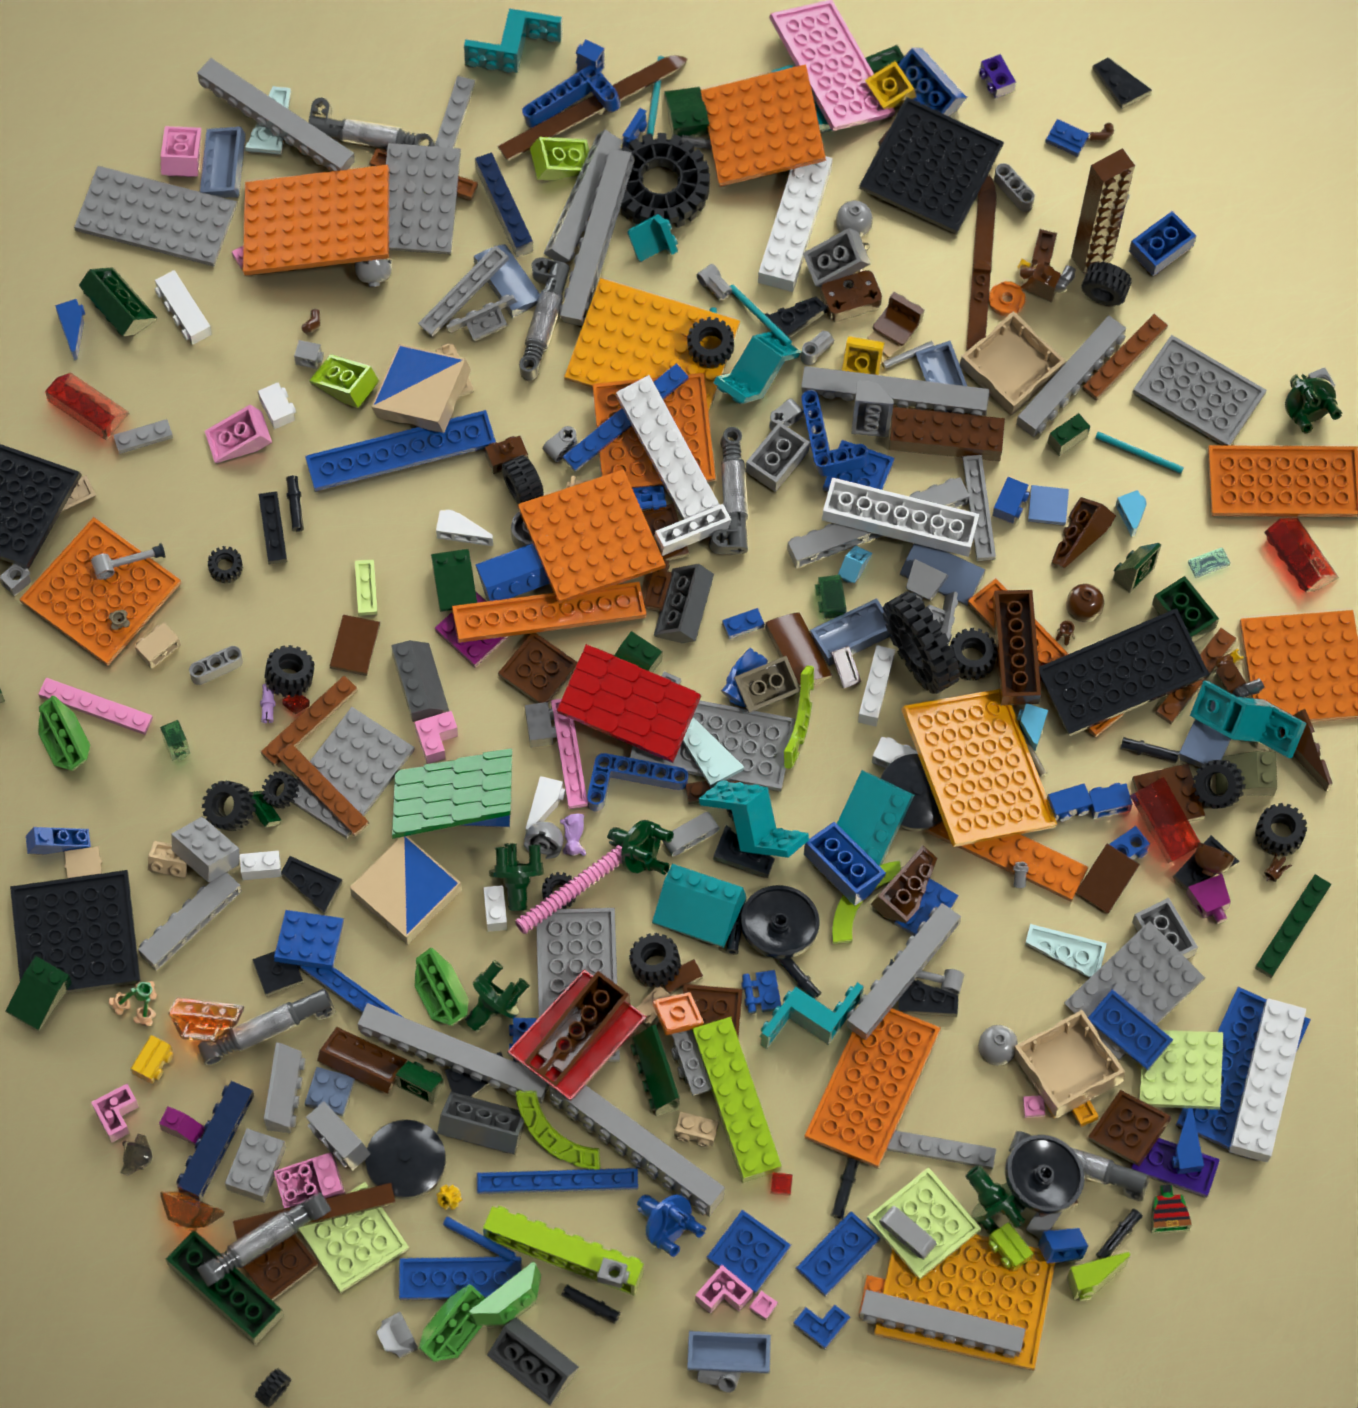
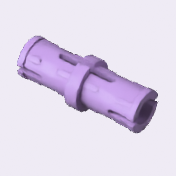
(267, 704)

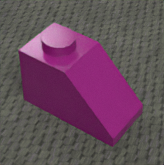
(181, 1125)

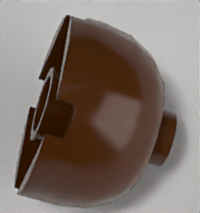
(1085, 602)
(1212, 859)

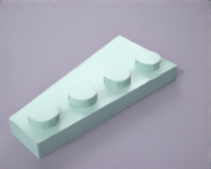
(262, 138)
(710, 755)
(1071, 950)

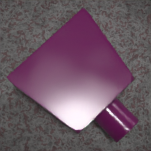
(1210, 898)

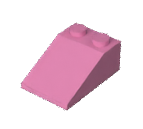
(180, 151)
(238, 435)

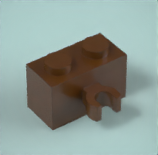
(504, 451)

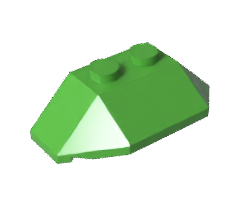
(62, 734)
(440, 988)
(509, 1300)
(451, 1326)

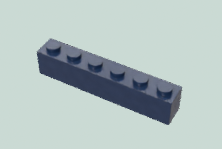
(504, 205)
(215, 1141)

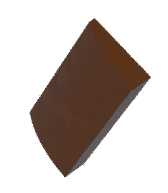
(795, 641)
(361, 1060)

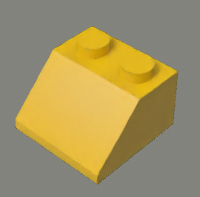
(891, 86)
(863, 356)

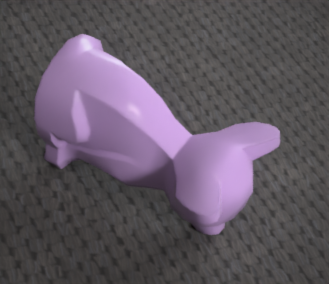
(573, 830)

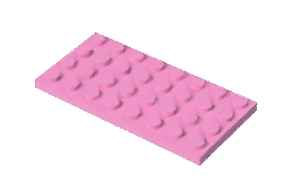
(834, 63)

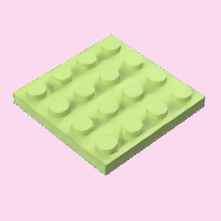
(1186, 1072)
(936, 1212)
(354, 1244)

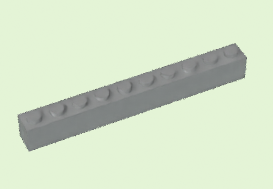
(275, 117)
(596, 237)
(903, 391)
(837, 538)
(450, 1052)

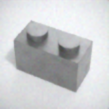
(539, 724)

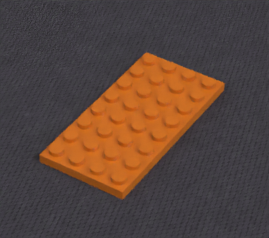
(1283, 481)
(872, 1087)

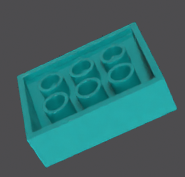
(874, 814)
(698, 905)

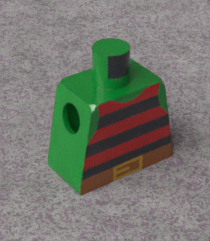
(1169, 1212)

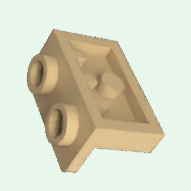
(80, 493)
(165, 861)
(647, 1008)
(696, 1129)

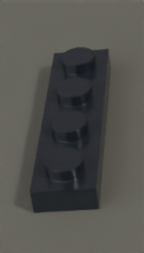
(272, 527)

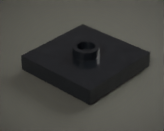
(276, 975)

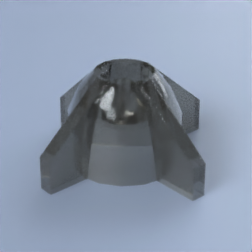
(136, 1155)

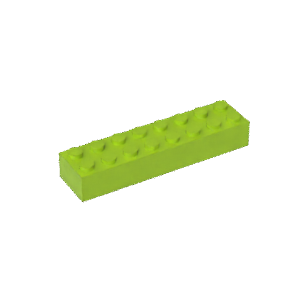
(736, 1100)
(557, 1247)

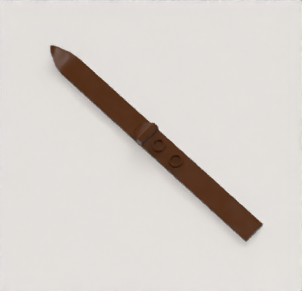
(591, 106)
(982, 263)

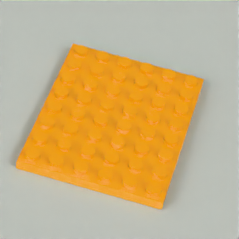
(639, 336)
(978, 767)
(980, 1286)

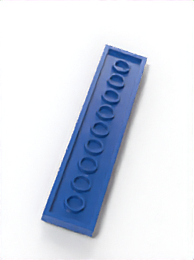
(399, 451)

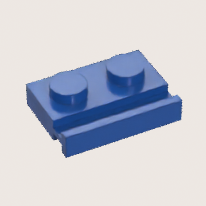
(635, 127)
(1067, 137)

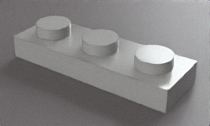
(143, 436)

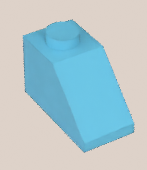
(1131, 509)
(854, 564)
(1032, 723)

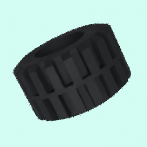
(1106, 283)
(710, 356)
(522, 479)
(979, 641)
(292, 659)
(1234, 779)
(215, 803)
(1286, 816)
(653, 946)

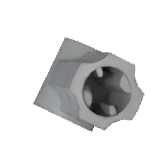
(711, 278)
(816, 347)
(725, 1380)

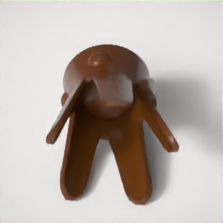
(1066, 629)
(1275, 871)

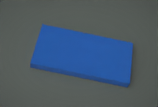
(1130, 1029)
(838, 1253)

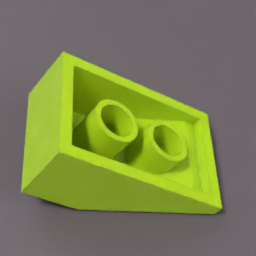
(558, 157)
(345, 380)
(1092, 1276)

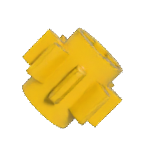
(449, 1197)

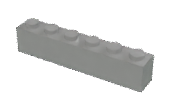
(189, 920)

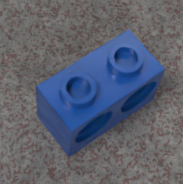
(1124, 842)

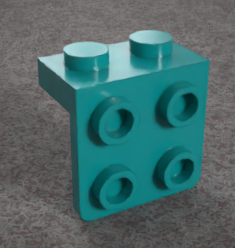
(652, 237)

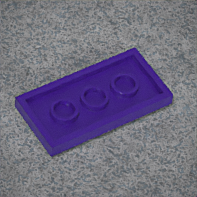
(1159, 1167)

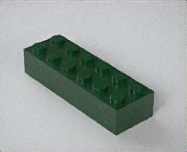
(232, 1295)

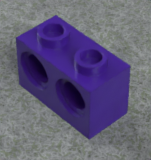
(1000, 75)

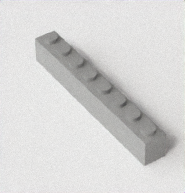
(576, 210)
(1071, 376)
(903, 971)
(942, 1323)

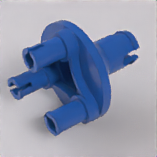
(668, 1221)

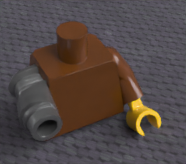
(1044, 280)
(1232, 678)

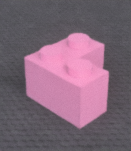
(432, 733)
(111, 1109)
(723, 1286)

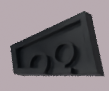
(1120, 83)
(799, 316)
(729, 853)
(1191, 873)
(312, 882)
(928, 1000)
(464, 1084)

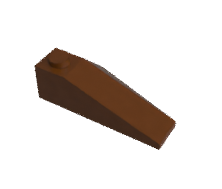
(1087, 524)
(1309, 753)
(904, 892)

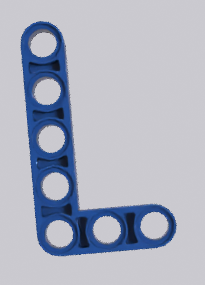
(570, 91)
(820, 440)
(631, 774)

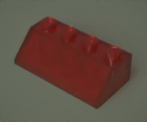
(86, 404)
(1300, 554)
(1165, 820)

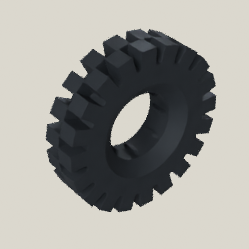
(680, 202)
(921, 642)

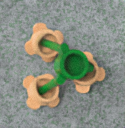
(143, 992)

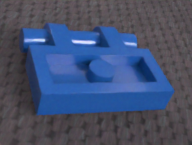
(650, 497)
(767, 989)

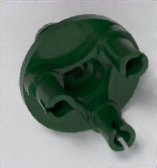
(1311, 401)
(641, 846)
(515, 874)
(493, 999)
(993, 1199)

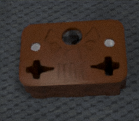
(860, 298)

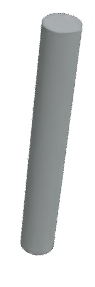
(906, 355)

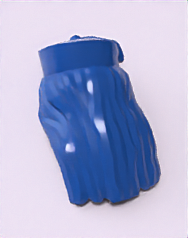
(747, 662)

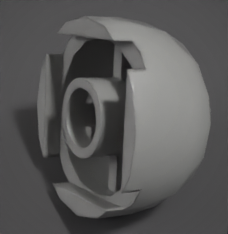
(854, 216)
(373, 271)
(547, 836)
(997, 1045)

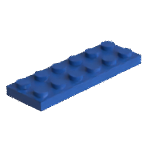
(446, 1276)

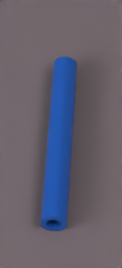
(479, 1239)

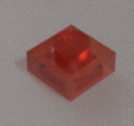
(296, 704)
(781, 1184)

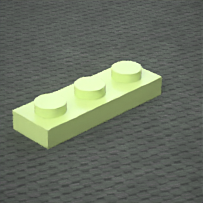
(366, 587)

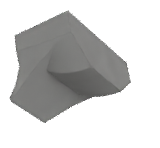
(396, 1336)

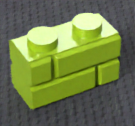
(1010, 1247)

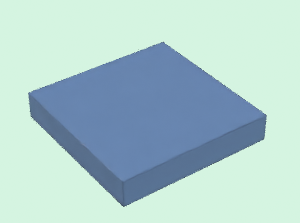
(1048, 505)

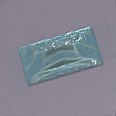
(1209, 562)

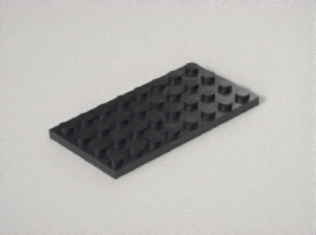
(1123, 672)

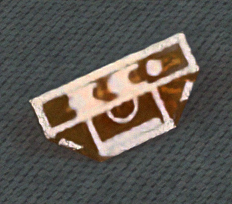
(204, 1019)
(189, 1211)

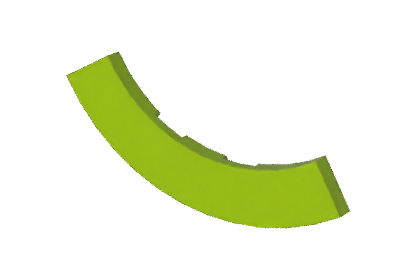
(802, 720)
(846, 910)
(549, 1138)

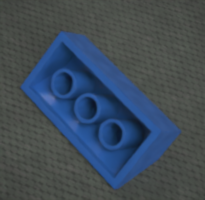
(931, 83)
(512, 573)
(844, 863)

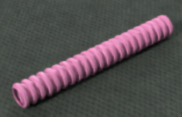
(569, 890)

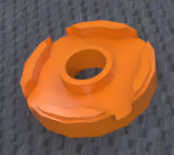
(1002, 307)

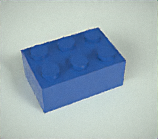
(1162, 243)

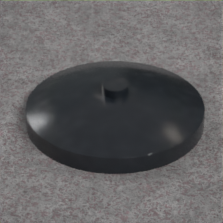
(910, 776)
(780, 921)
(407, 1157)
(1044, 1174)

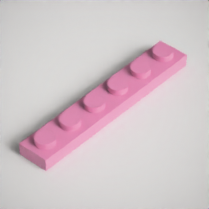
(97, 706)
(569, 759)

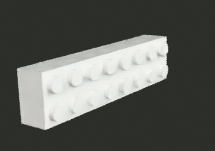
(794, 225)
(666, 448)
(900, 517)
(1267, 1080)

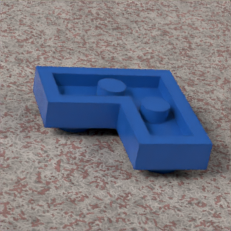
(822, 1330)

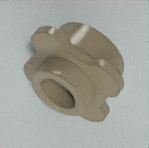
(119, 615)

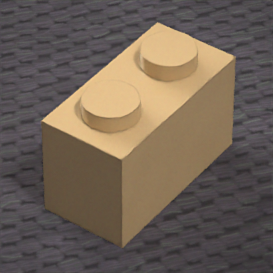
(157, 645)

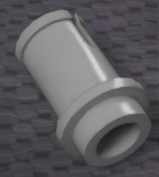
(1020, 874)

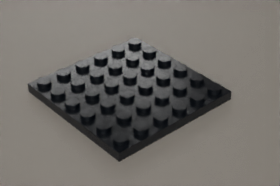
(931, 165)
(30, 502)
(80, 928)

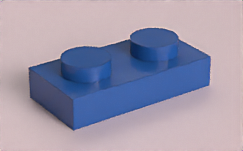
(743, 623)

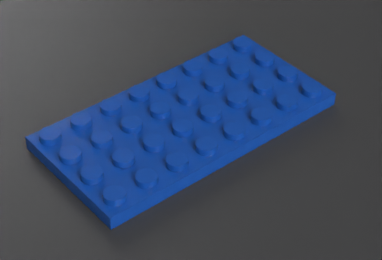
(1239, 1037)

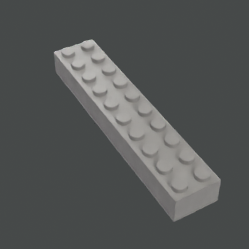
(642, 1148)

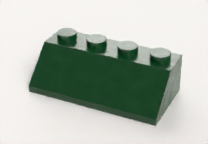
(117, 301)
(656, 1071)

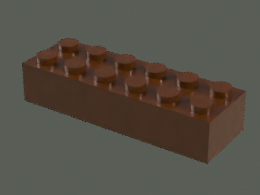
(946, 433)
(1016, 647)

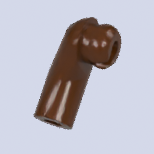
(1104, 135)
(312, 324)

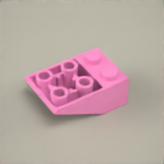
(307, 1178)

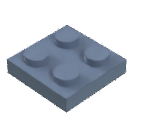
(331, 1088)

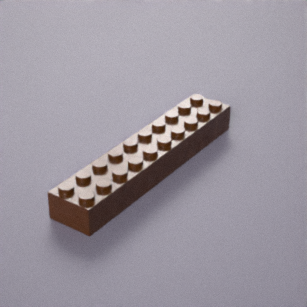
(1102, 210)

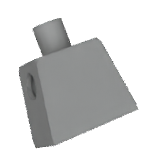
(925, 580)

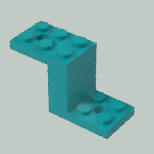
(517, 27)
(756, 368)
(1248, 719)
(754, 819)
(810, 1015)

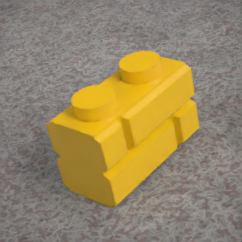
(152, 1059)

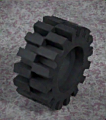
(225, 574)
(273, 784)
(555, 880)
(272, 1387)

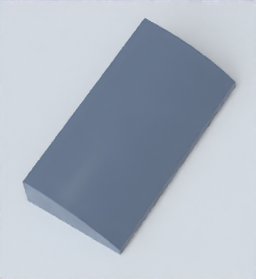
(223, 161)
(512, 281)
(941, 365)
(962, 577)
(855, 629)
(1203, 744)
(729, 1352)

